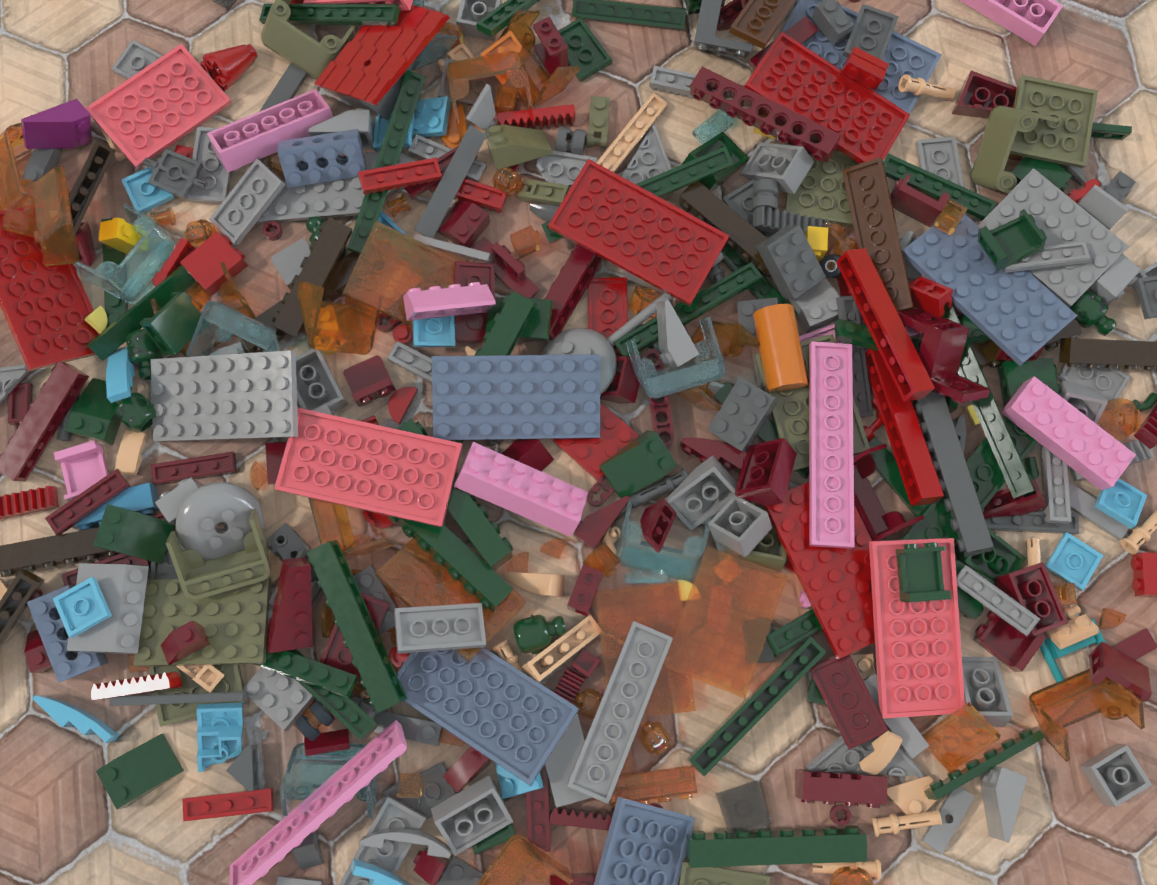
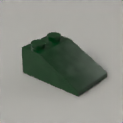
(737, 155)
(537, 326)
(94, 415)
(638, 464)
(133, 534)
(996, 563)
(139, 771)

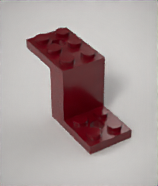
(941, 354)

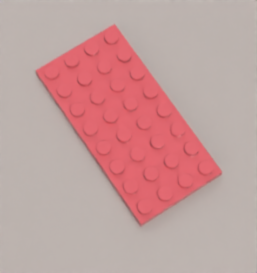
(369, 467)
(915, 640)

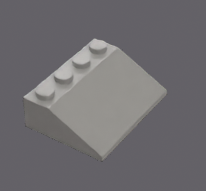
(125, 595)

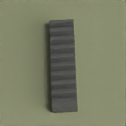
(774, 220)

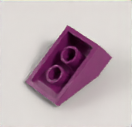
(58, 127)

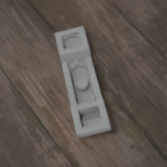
(436, 846)

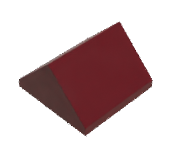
(529, 452)

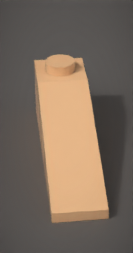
(561, 649)

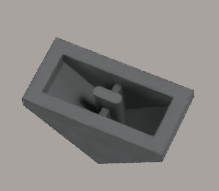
(245, 768)
(309, 851)

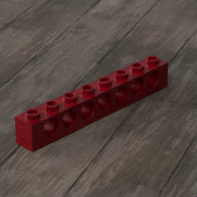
(760, 105)

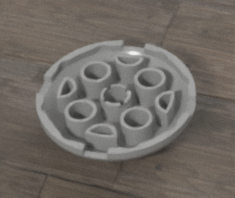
(586, 342)
(207, 508)

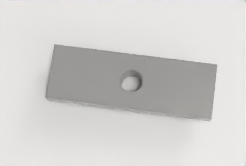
(955, 806)

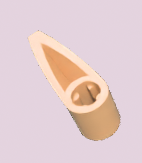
(538, 583)

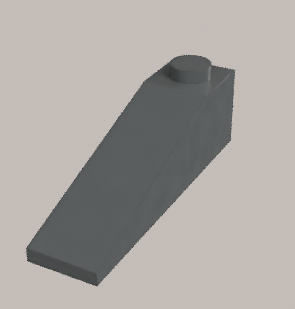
(41, 162)
(413, 728)

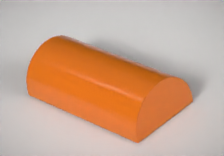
(780, 348)

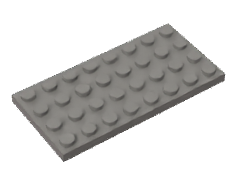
(225, 396)

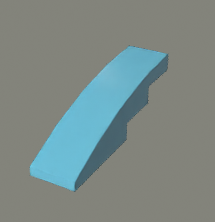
(119, 375)
(68, 715)
(376, 875)

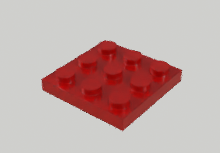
(592, 452)

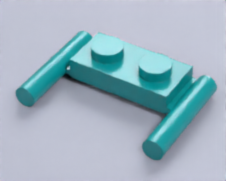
(1051, 652)

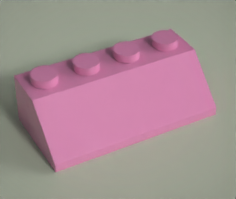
(447, 301)

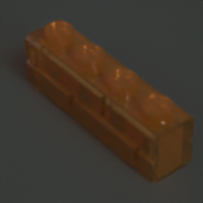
(656, 784)

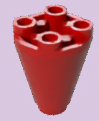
(228, 64)

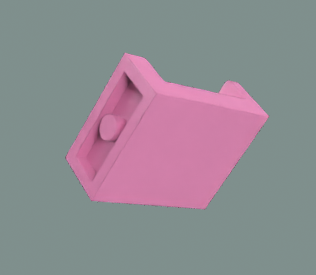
(82, 467)

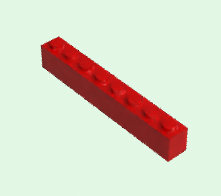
(885, 325)
(904, 435)

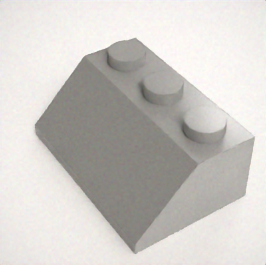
(471, 815)

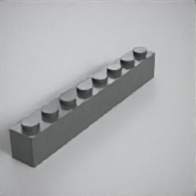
(953, 475)

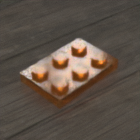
(960, 737)

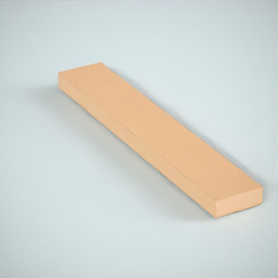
(633, 133)

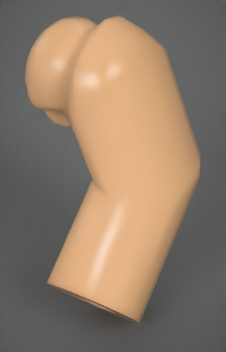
(611, 537)

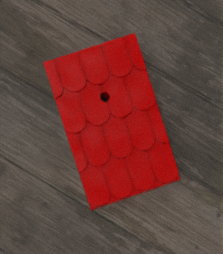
(375, 62)

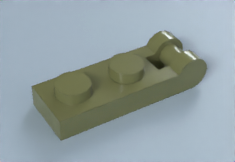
(598, 121)
(542, 192)

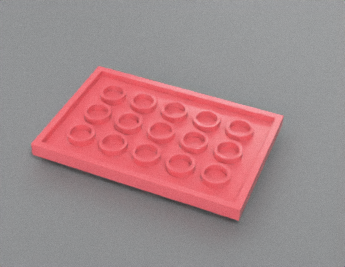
(158, 106)

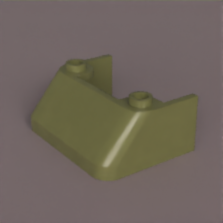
(296, 45)
(997, 144)
(224, 573)

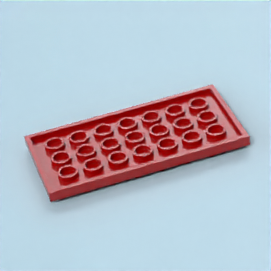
(823, 94)
(638, 232)
(42, 303)
(832, 578)

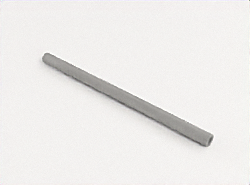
(644, 314)

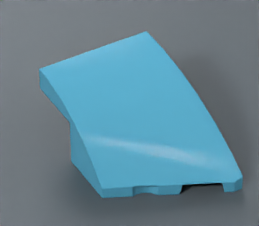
(219, 733)

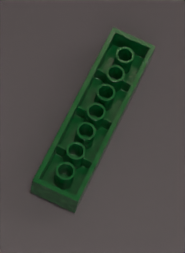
(472, 518)

